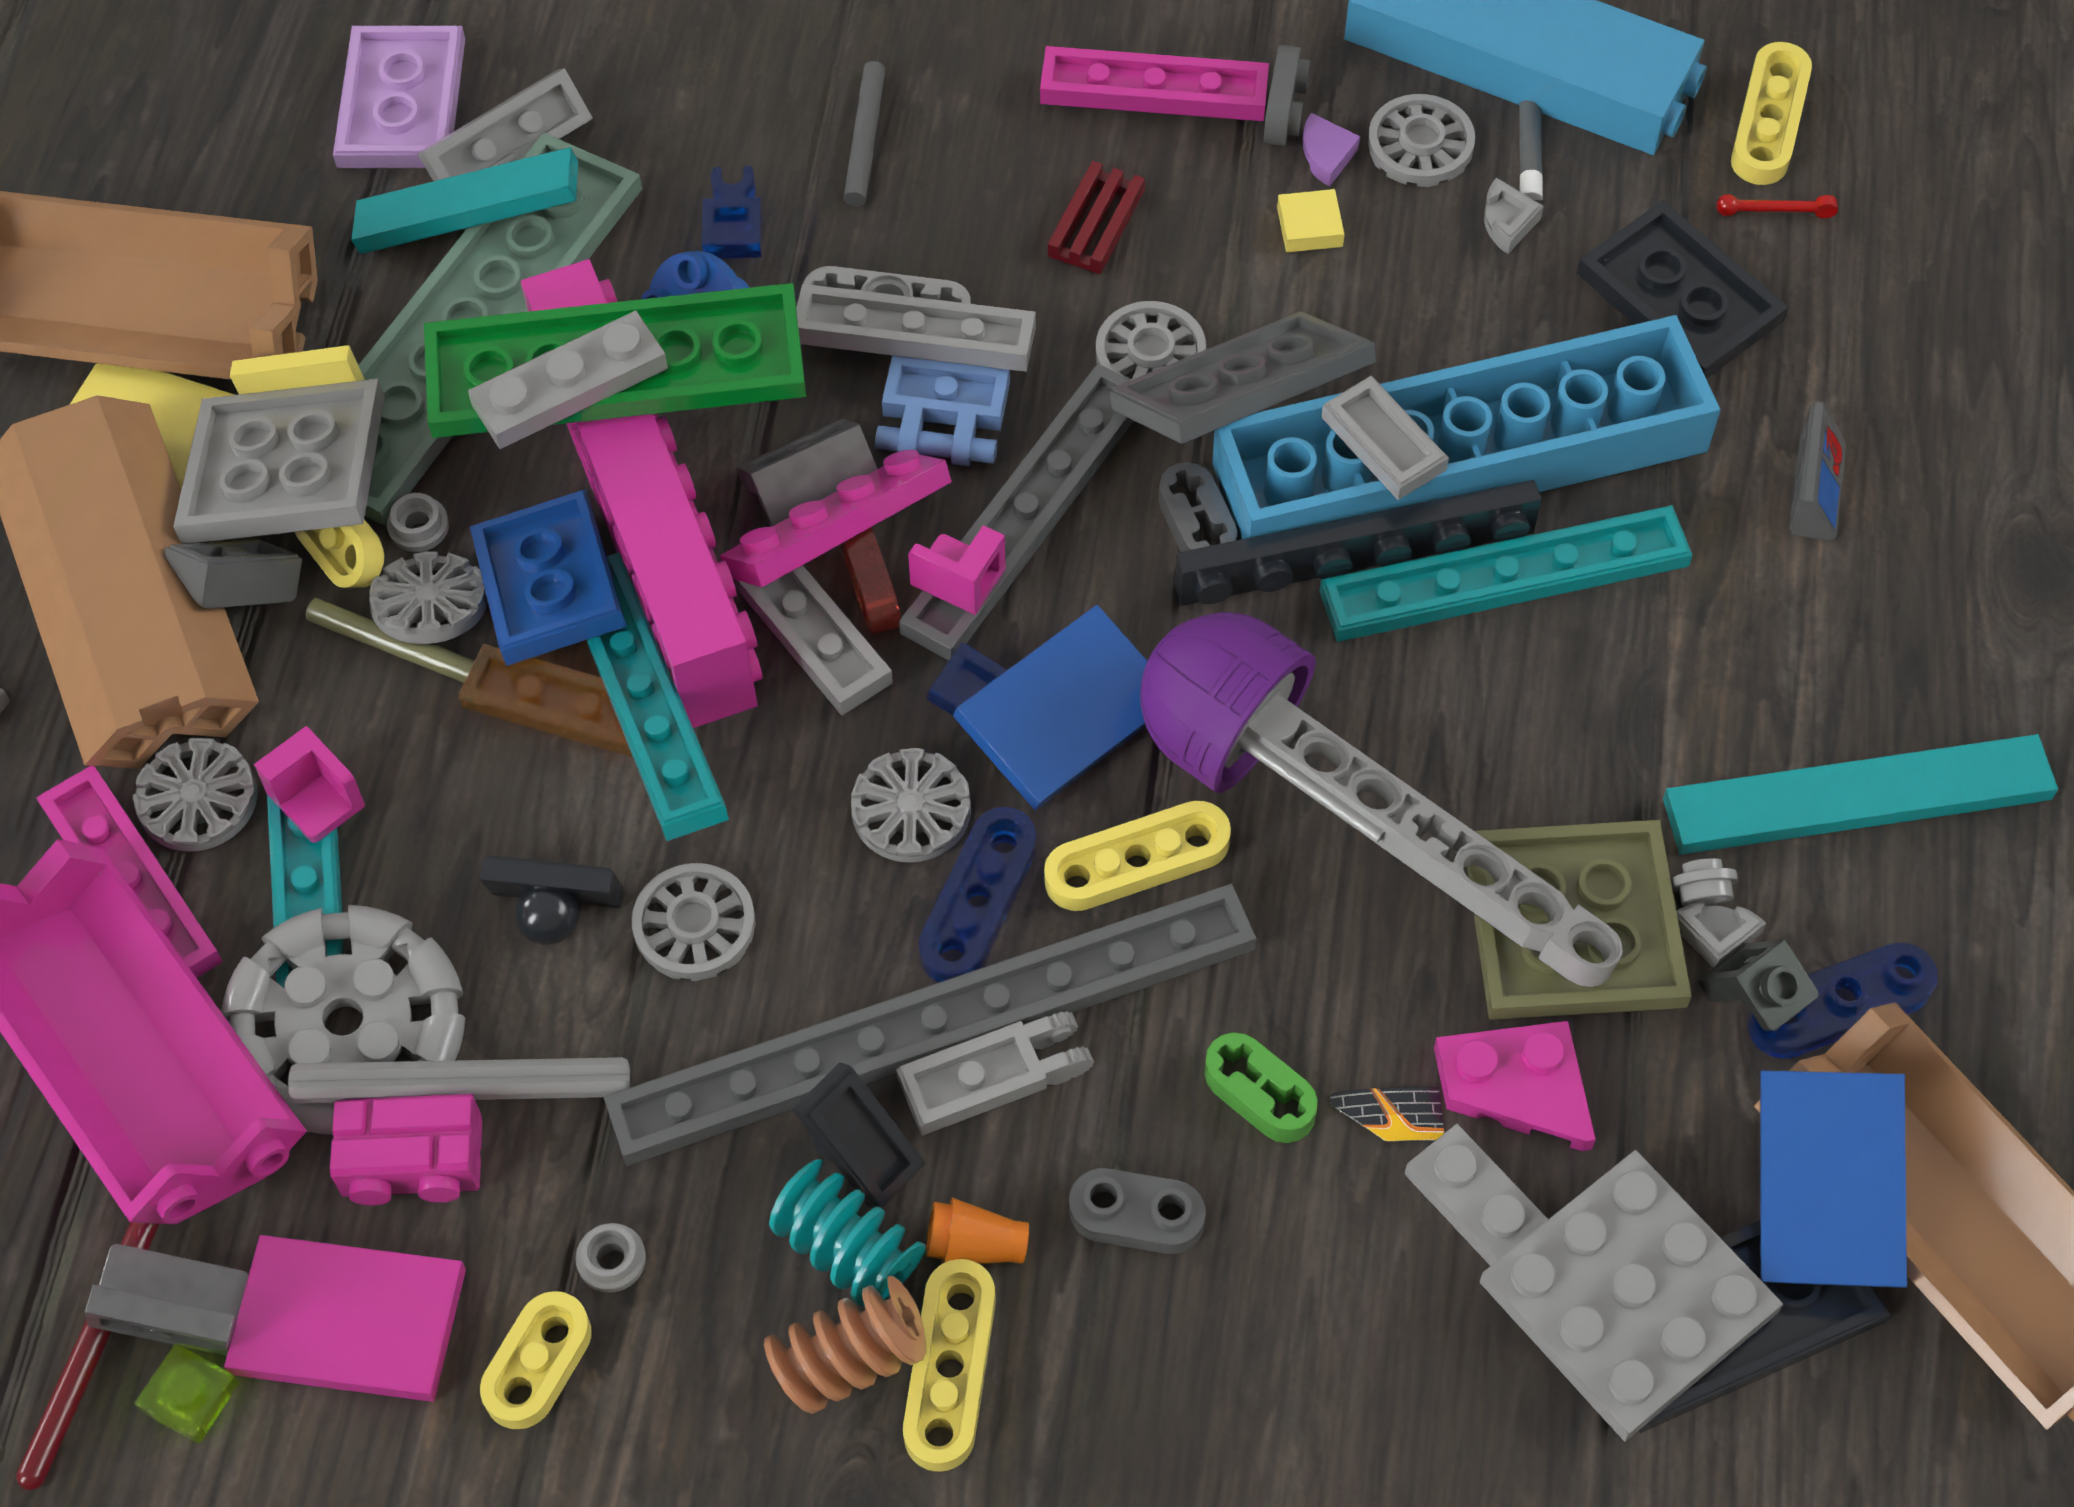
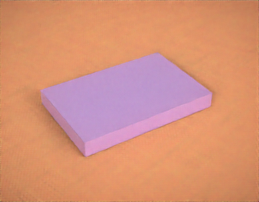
(397, 94)

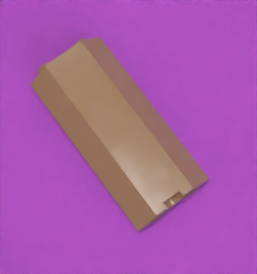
(149, 285)
(89, 526)
(1981, 1214)

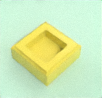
(1310, 220)

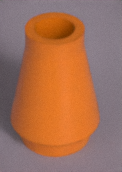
(974, 1234)

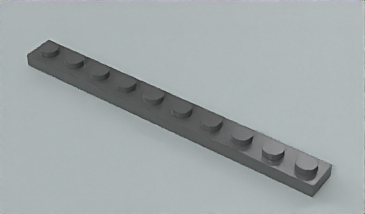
(898, 1031)

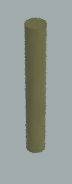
(367, 632)

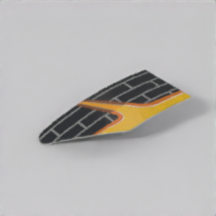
(1394, 1111)

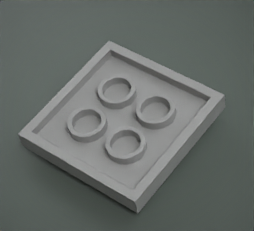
(280, 461)
(1630, 1294)

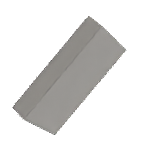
(1384, 437)

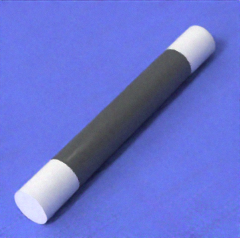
(1530, 150)

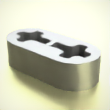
(1209, 508)

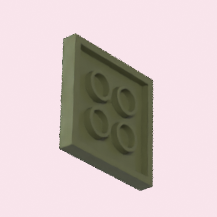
(1620, 878)

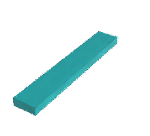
(1504, 573)
(655, 720)
(1859, 794)

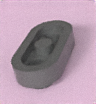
(1288, 78)
(1135, 1215)

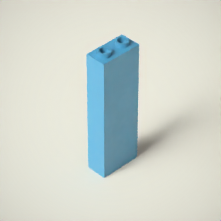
(1567, 56)

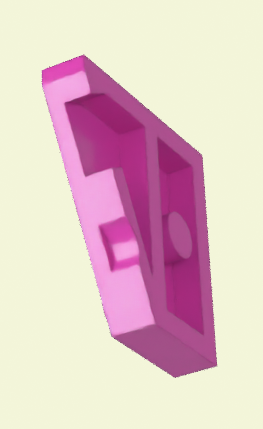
(1518, 1078)

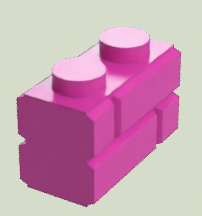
(406, 1147)

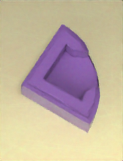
(1327, 148)

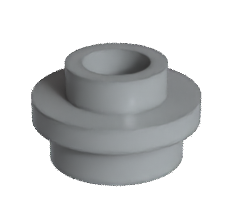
(412, 510)
(1705, 882)
(604, 1240)

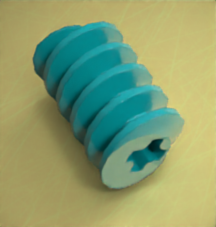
(839, 1236)

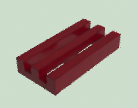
(1110, 184)

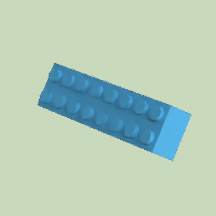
(1503, 420)

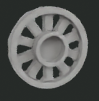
(1421, 139)
(1148, 344)
(427, 598)
(195, 794)
(911, 805)
(693, 921)

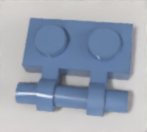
(945, 395)

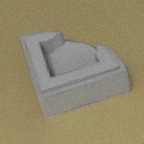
(1509, 215)
(1718, 929)

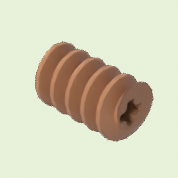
(850, 1351)

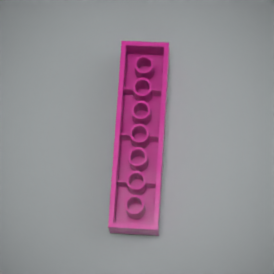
(661, 535)

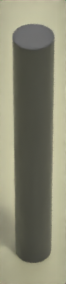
(864, 134)

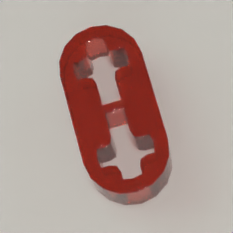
(871, 582)

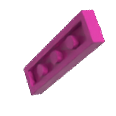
(1154, 83)
(826, 523)
(91, 815)

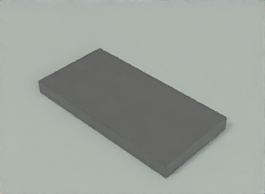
(1241, 376)

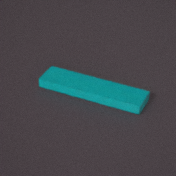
(465, 200)
(302, 876)

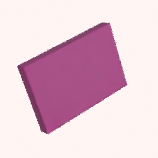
(346, 1318)

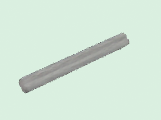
(478, 1077)

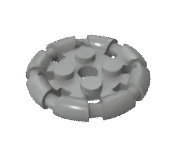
(344, 980)

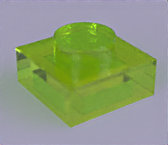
(187, 1393)

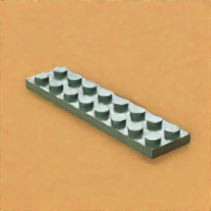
(480, 280)

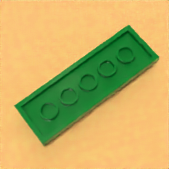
(715, 343)

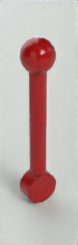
(1823, 206)

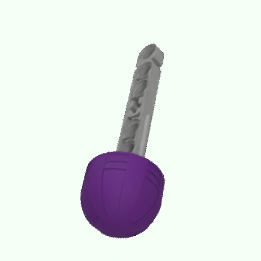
(1230, 695)

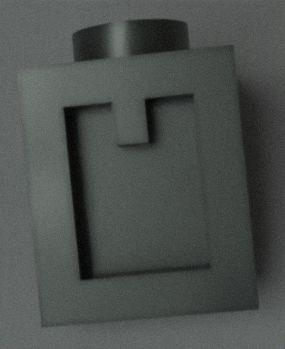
(1765, 979)

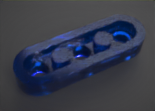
(984, 873)
(1871, 981)

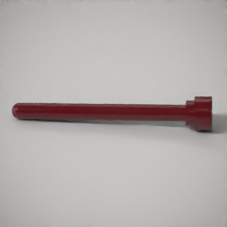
(72, 1384)

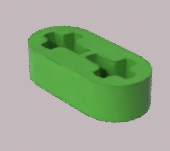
(1269, 1076)

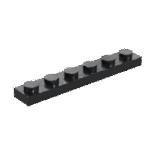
(1356, 543)

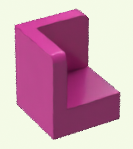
(959, 571)
(310, 785)

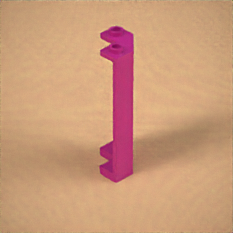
(131, 1043)

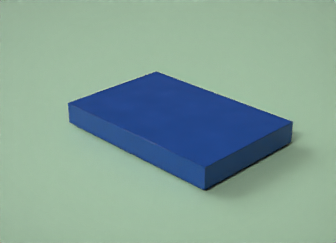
(547, 577)
(1060, 707)
(1833, 1179)

